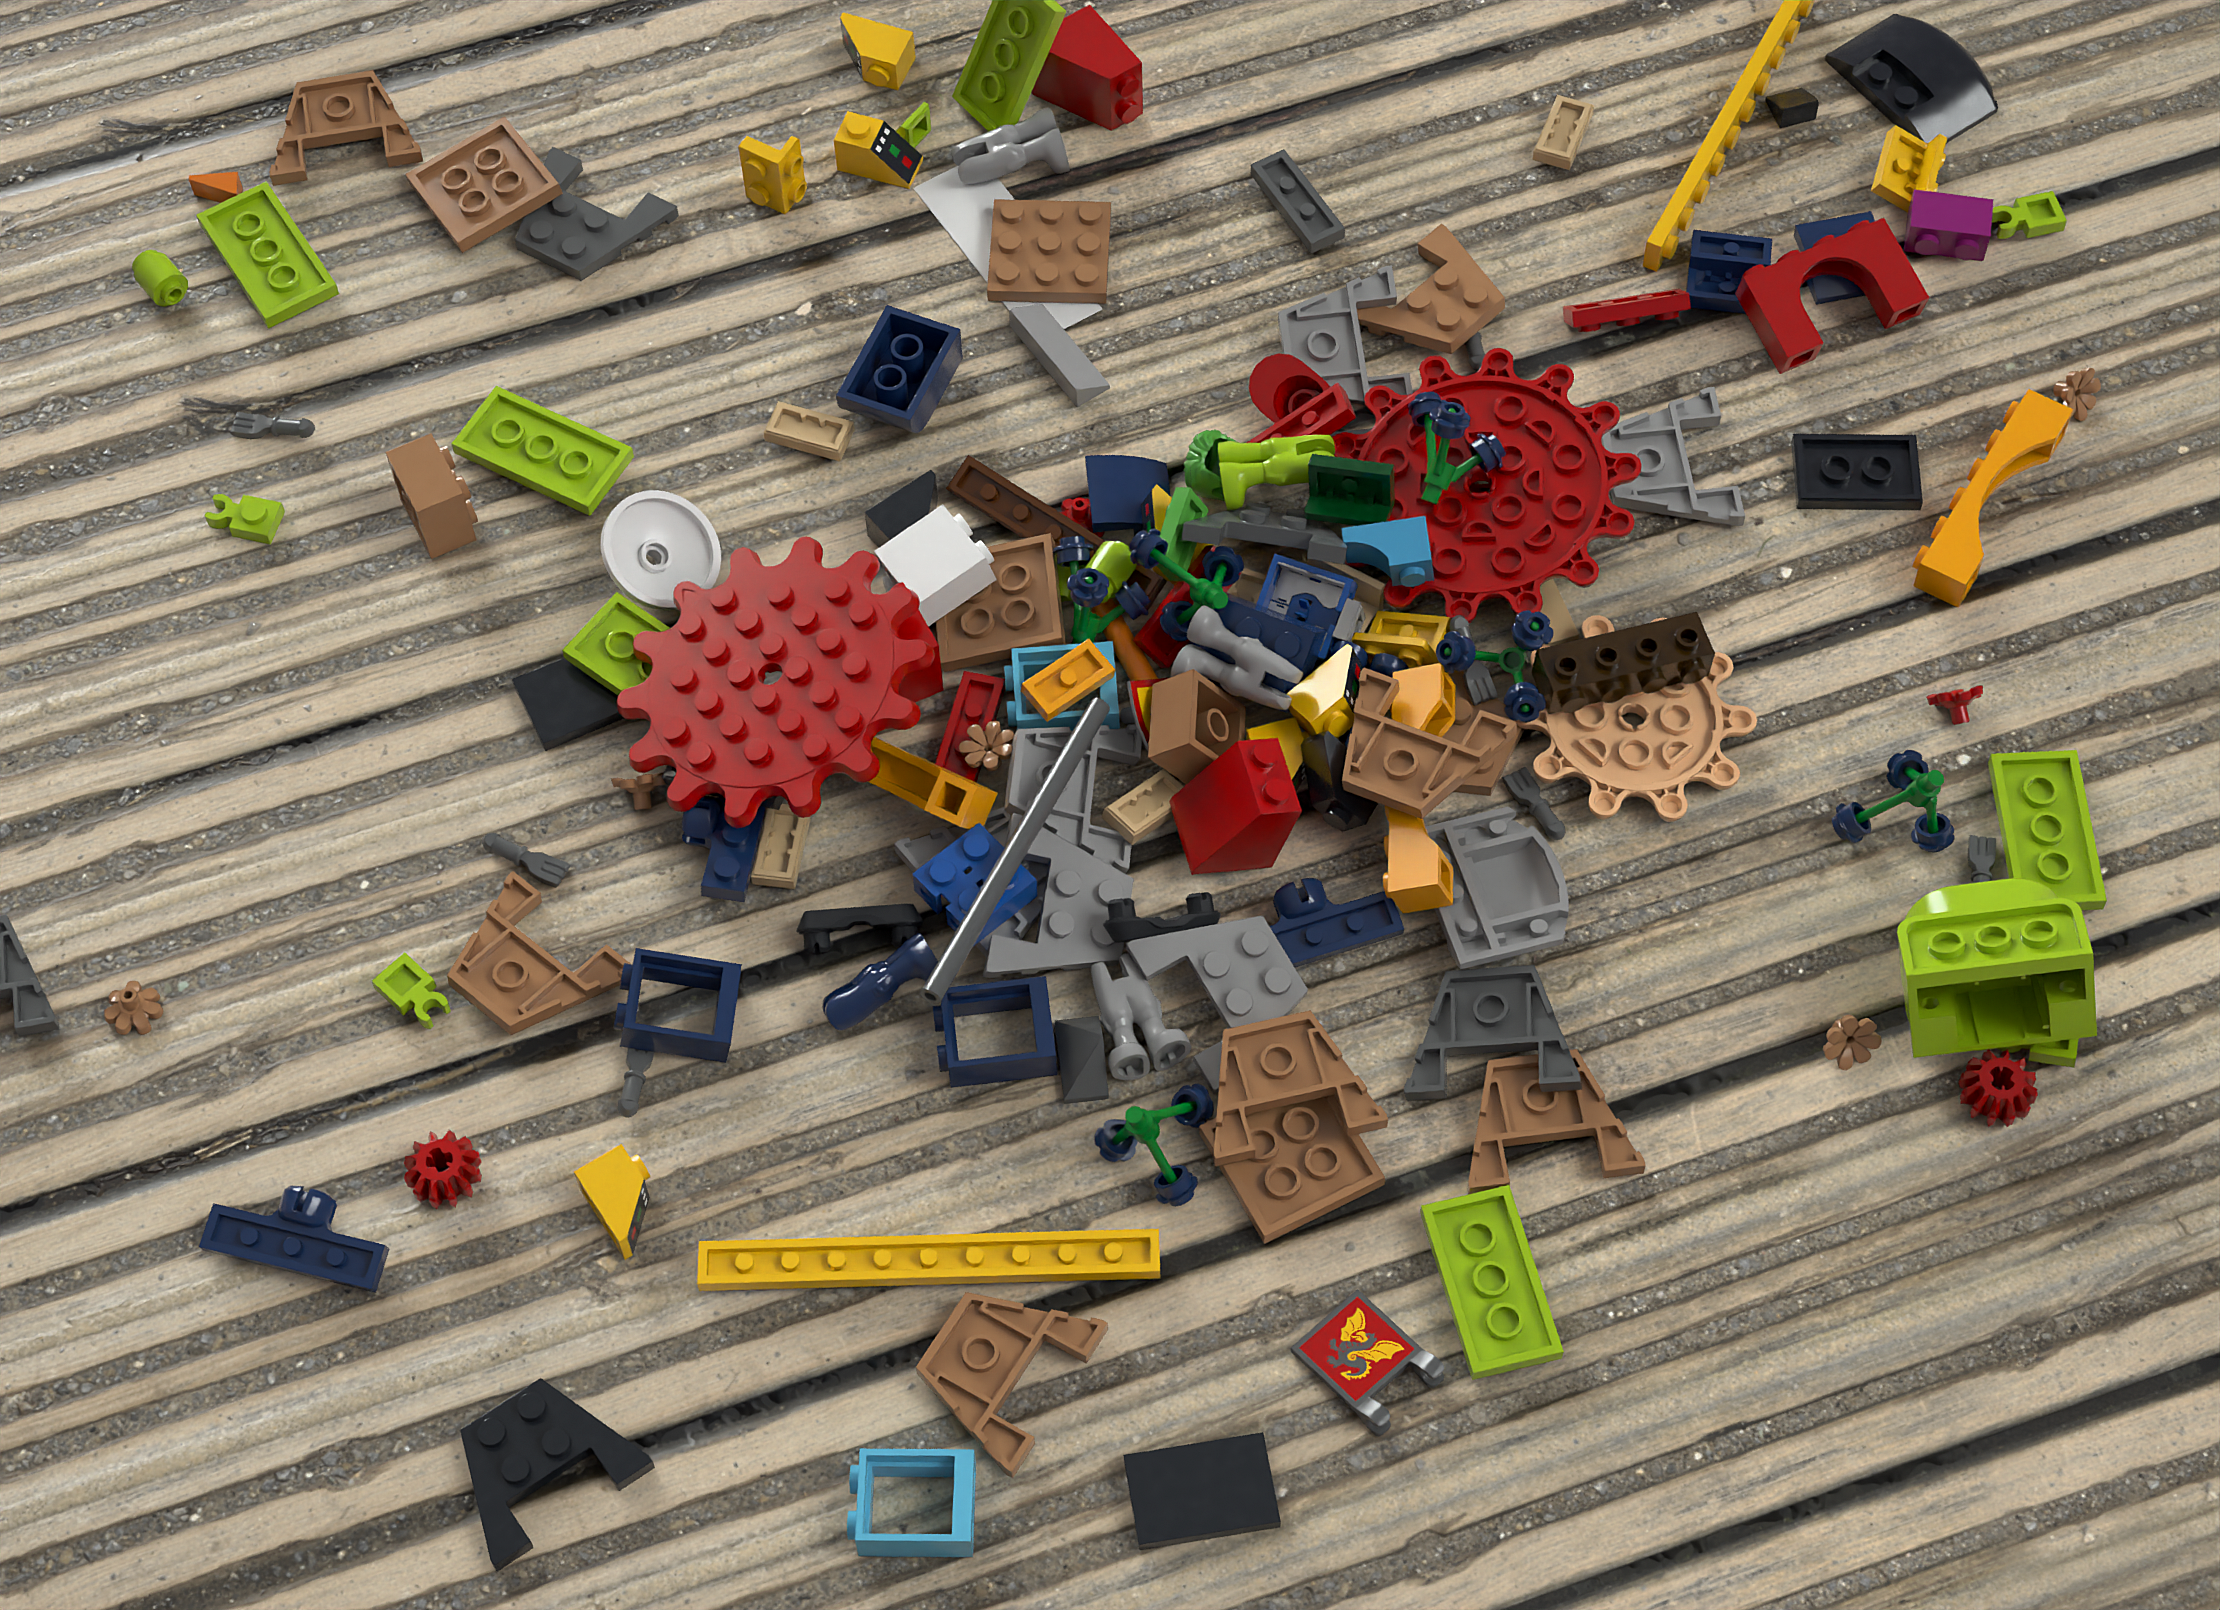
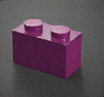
(1948, 225)

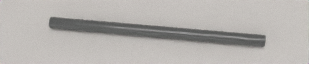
(1014, 852)

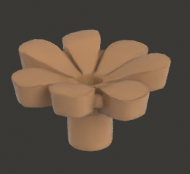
(2077, 391)
(987, 746)
(640, 788)
(133, 1008)
(1850, 1040)

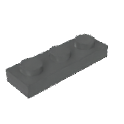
(1297, 201)

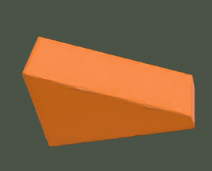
(216, 186)

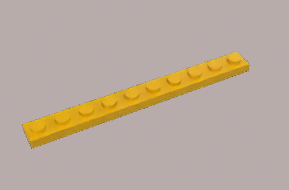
(1724, 132)
(928, 1259)

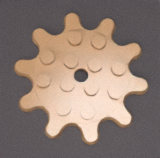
(1655, 759)

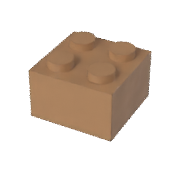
(433, 495)
(1192, 724)

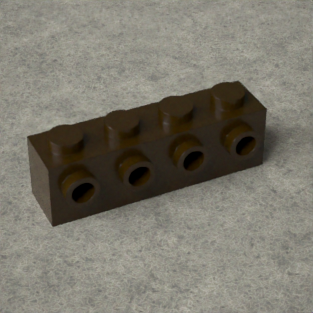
(1623, 663)

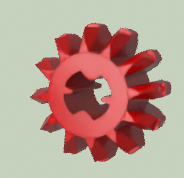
(1990, 1072)
(440, 1153)

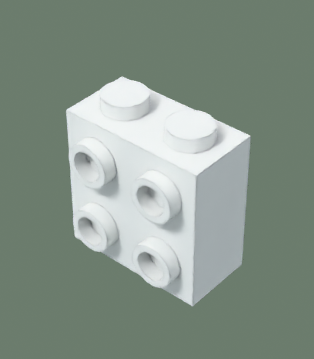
(938, 562)

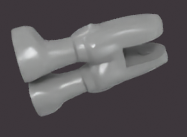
(1001, 153)
(1251, 660)
(1130, 1002)

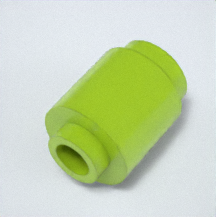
(159, 278)
(1115, 563)

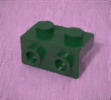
(1349, 490)

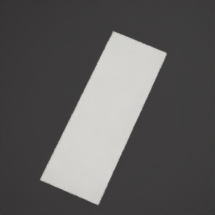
(968, 217)

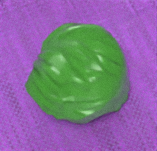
(1202, 465)

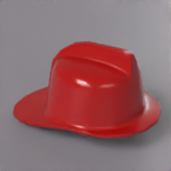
(1283, 385)

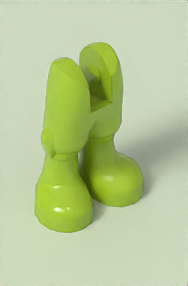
(1271, 462)

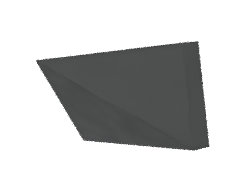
(1081, 1059)

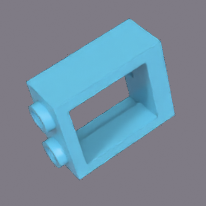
(1030, 661)
(914, 1463)

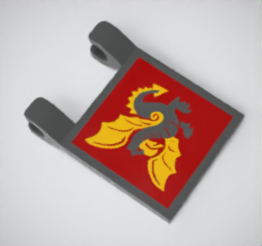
(1360, 1353)

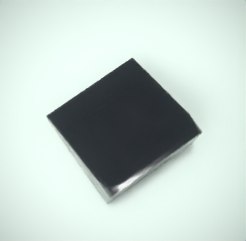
(1792, 107)

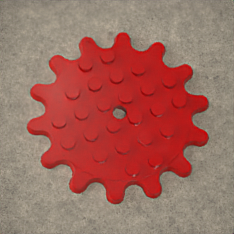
(1539, 504)
(786, 737)

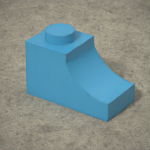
(1394, 547)

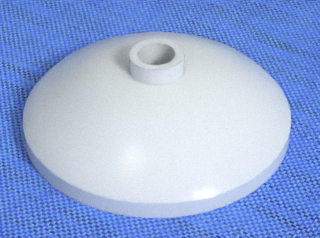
(668, 531)

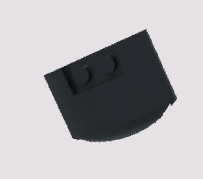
(1916, 77)

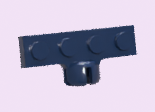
(730, 848)
(1317, 929)
(296, 1240)

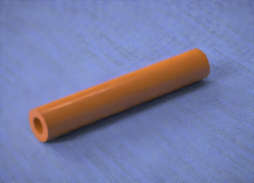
(1127, 652)

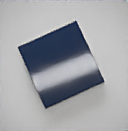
(1718, 267)
(1829, 287)
(1119, 487)

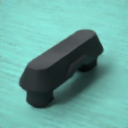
(818, 924)
(1125, 926)

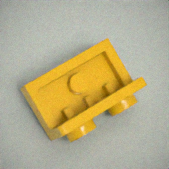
(1907, 165)
(773, 175)
(1404, 636)

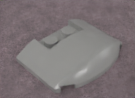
(1504, 888)

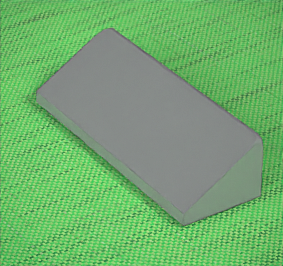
(1057, 353)

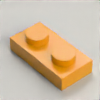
(1067, 680)

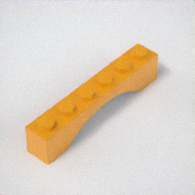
(1956, 554)
(931, 786)
(1417, 868)

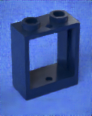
(687, 972)
(994, 998)

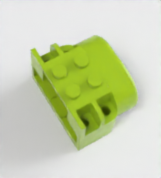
(1995, 968)

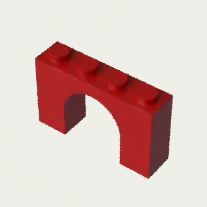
(1863, 255)

